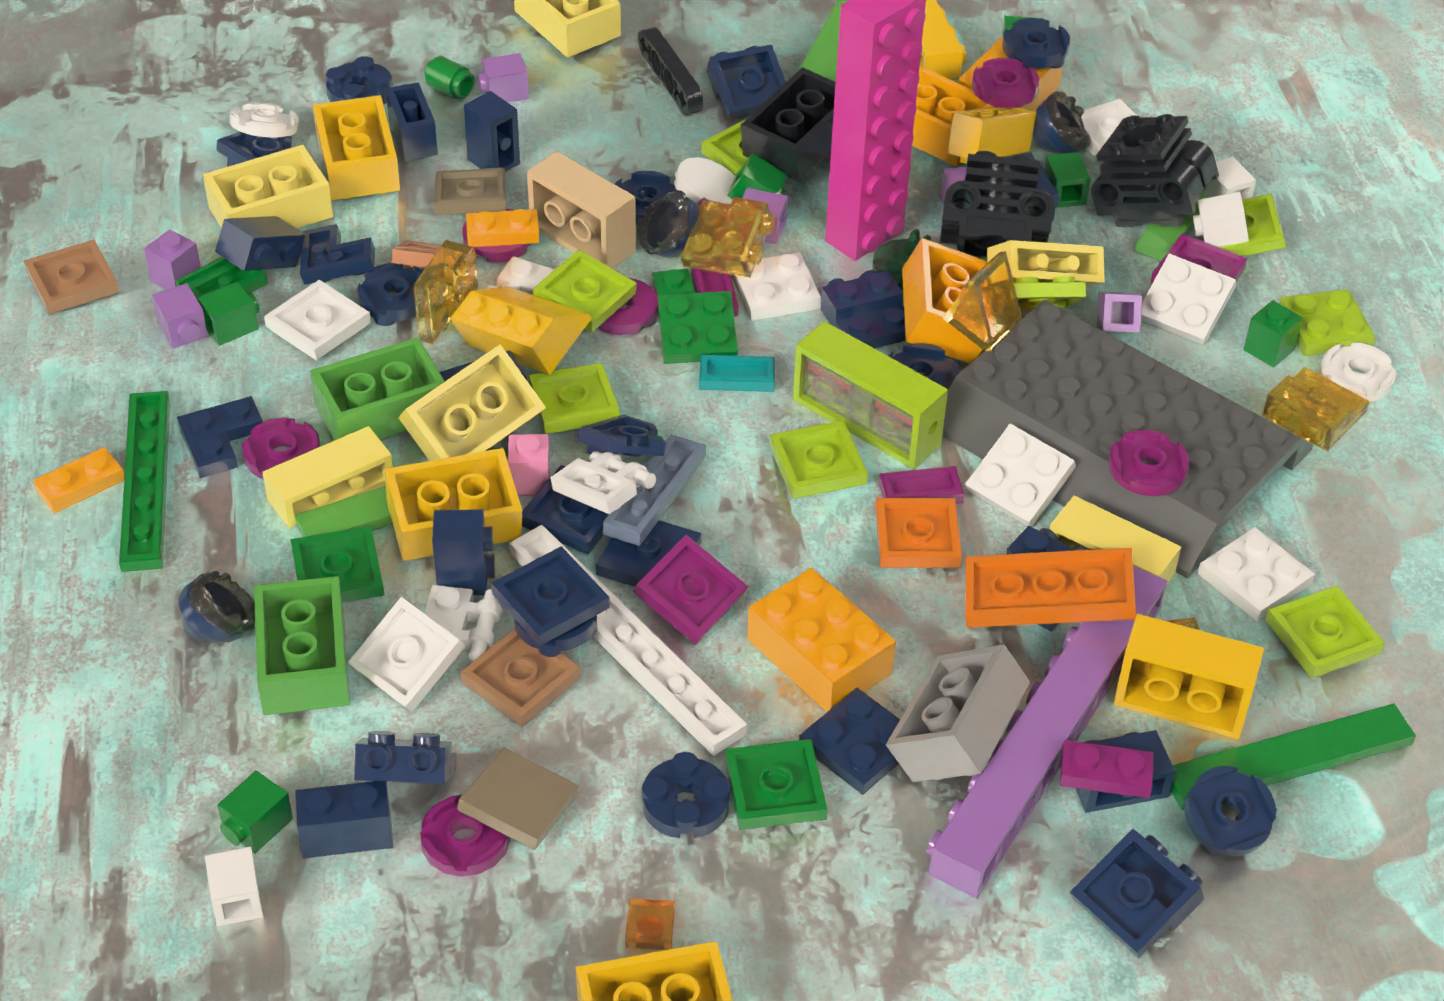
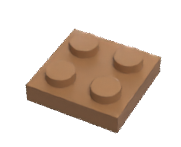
(71, 276)
(519, 678)

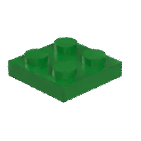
(696, 326)
(343, 554)
(775, 784)

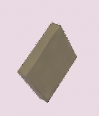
(470, 191)
(518, 798)

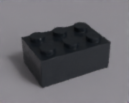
(793, 125)

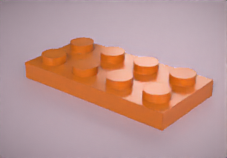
(1049, 587)

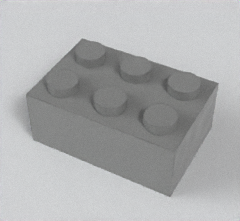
(958, 714)

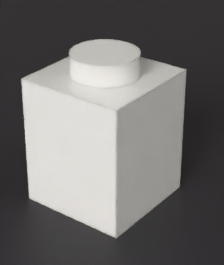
(1231, 179)
(1221, 220)
(233, 886)

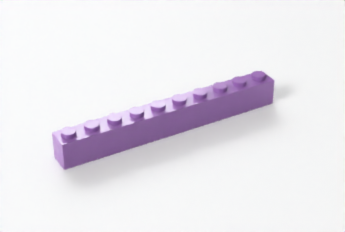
(1031, 753)

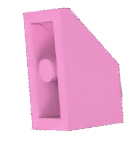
(529, 462)

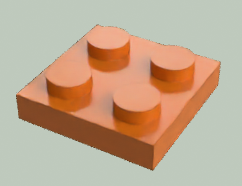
(917, 533)

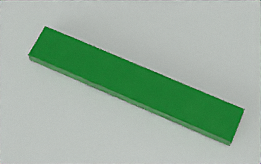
(145, 482)
(1305, 749)

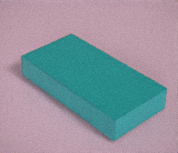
(737, 373)

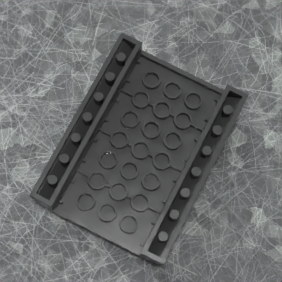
(1088, 390)

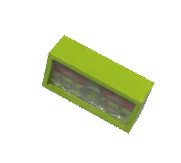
(871, 393)

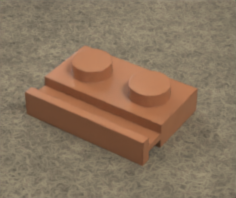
(414, 253)

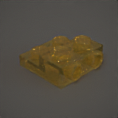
(728, 237)
(443, 288)
(1314, 408)

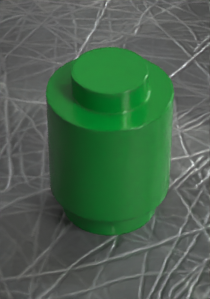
(449, 77)

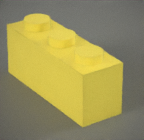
(1053, 260)
(327, 474)
(1095, 528)

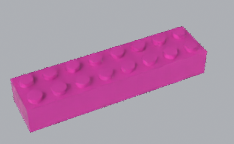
(873, 122)

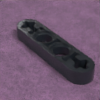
(670, 70)

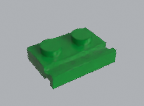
(220, 274)

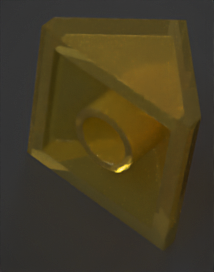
(987, 305)

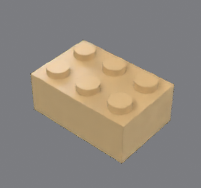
(582, 210)

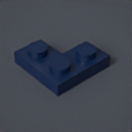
(327, 259)
(211, 430)

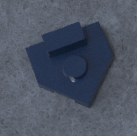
(245, 147)
(623, 436)

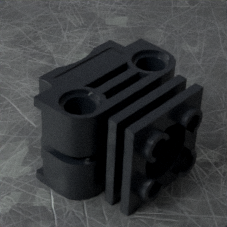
(1152, 172)
(996, 204)

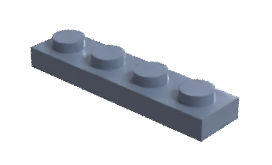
(642, 512)

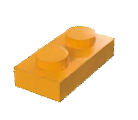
(502, 228)
(79, 480)

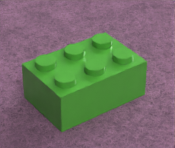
(374, 388)
(301, 645)

